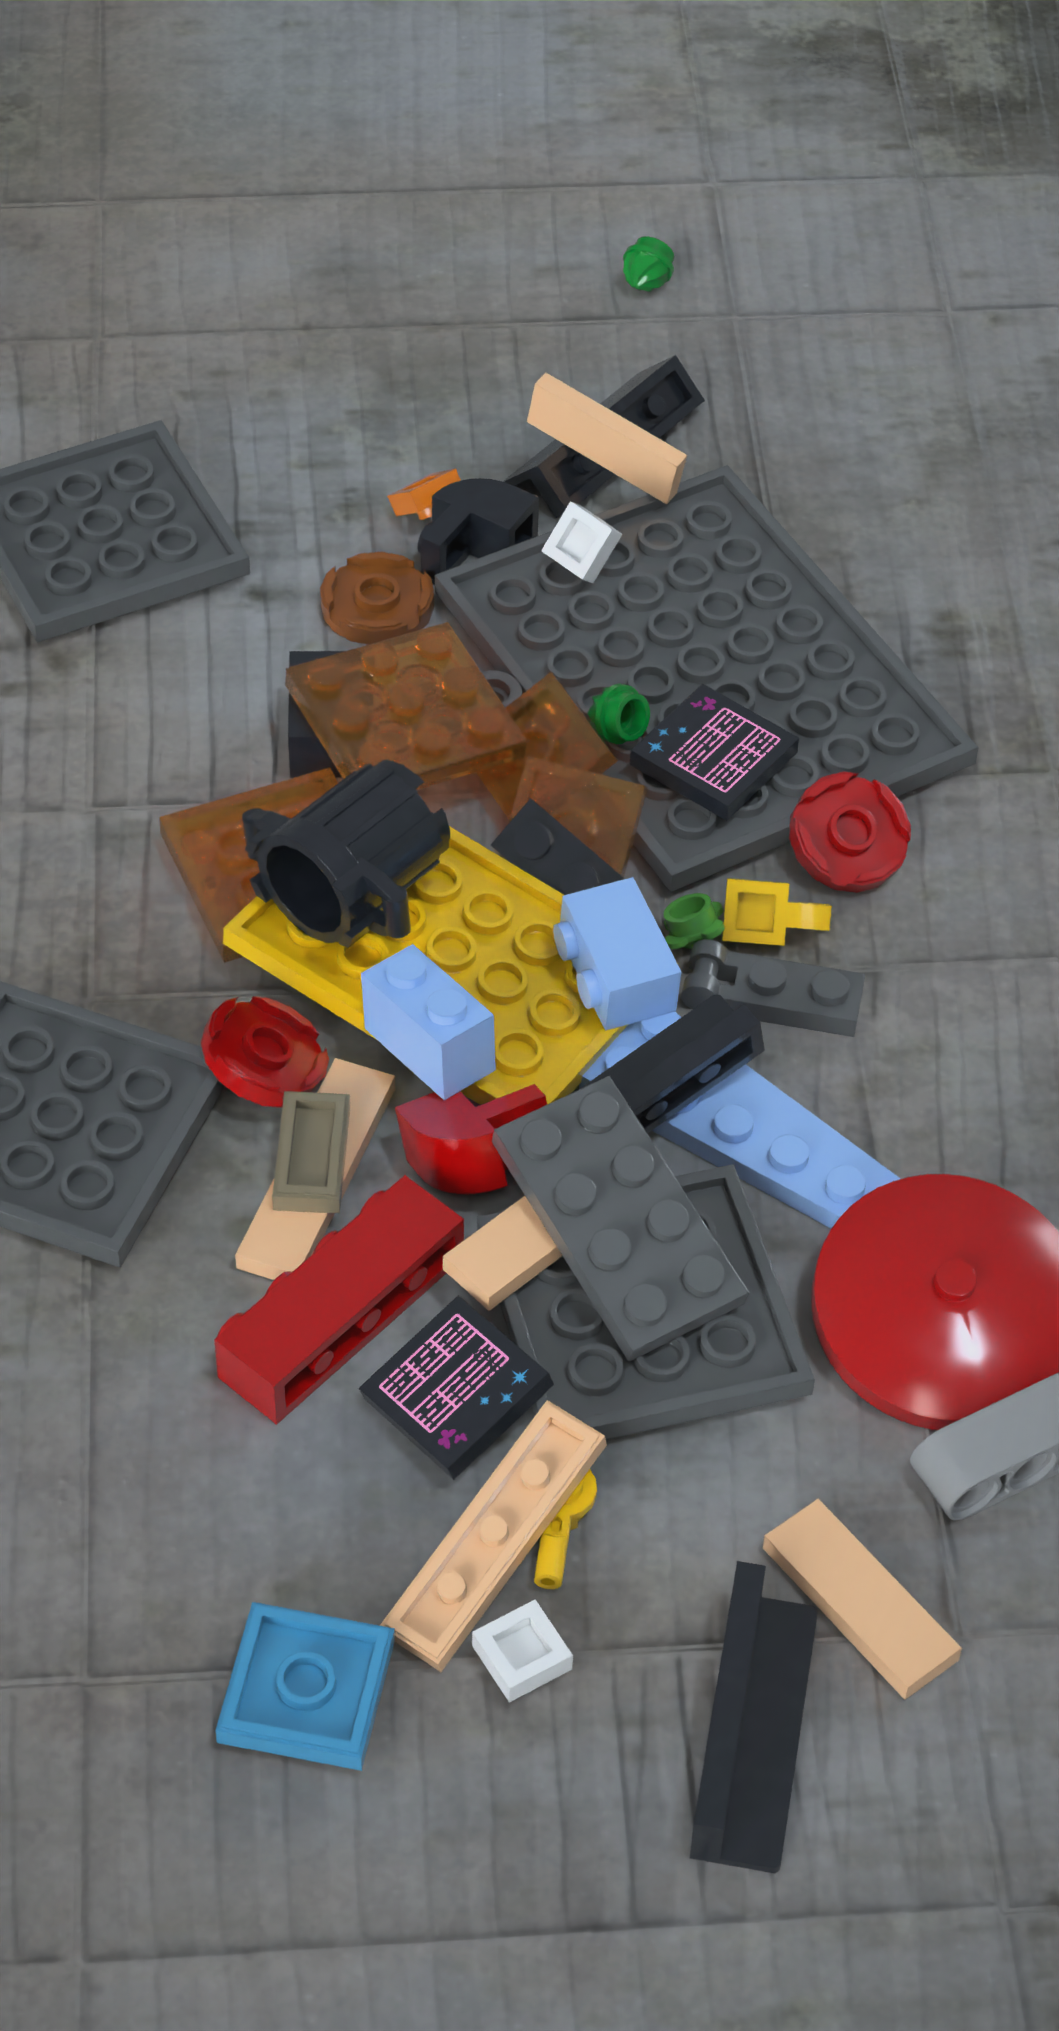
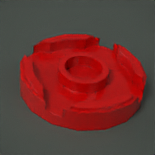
(849, 832)
(263, 1050)

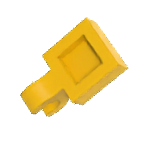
(761, 912)

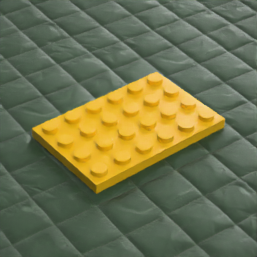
(485, 930)

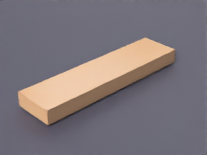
(287, 1238)
(494, 1535)

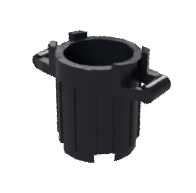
(349, 855)

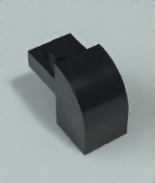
(475, 520)

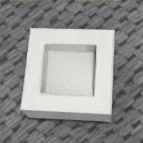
(581, 542)
(522, 1650)

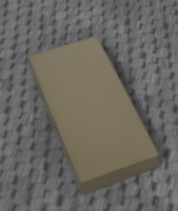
(311, 1152)

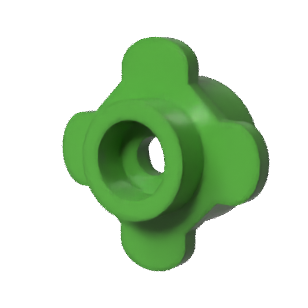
(692, 920)

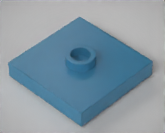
(306, 1686)

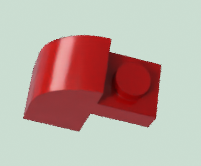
(452, 1139)

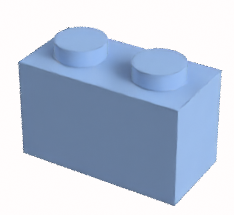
(617, 954)
(428, 1021)

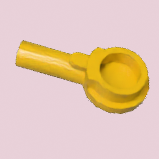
(555, 1538)

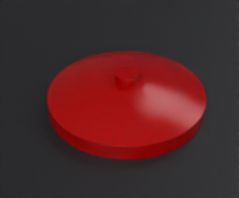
(938, 1297)

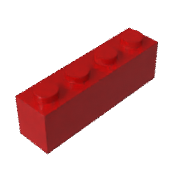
(337, 1299)

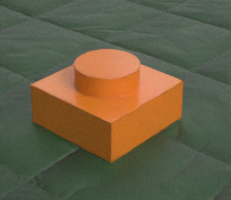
(418, 495)

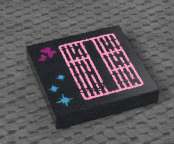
(714, 751)
(456, 1387)

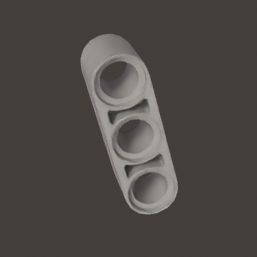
(993, 1451)

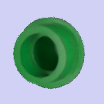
(648, 263)
(619, 714)

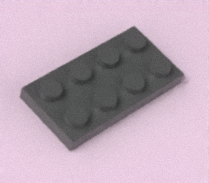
(619, 1218)

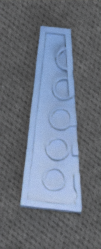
(763, 1134)

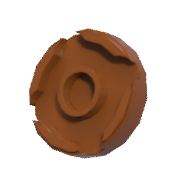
(376, 597)

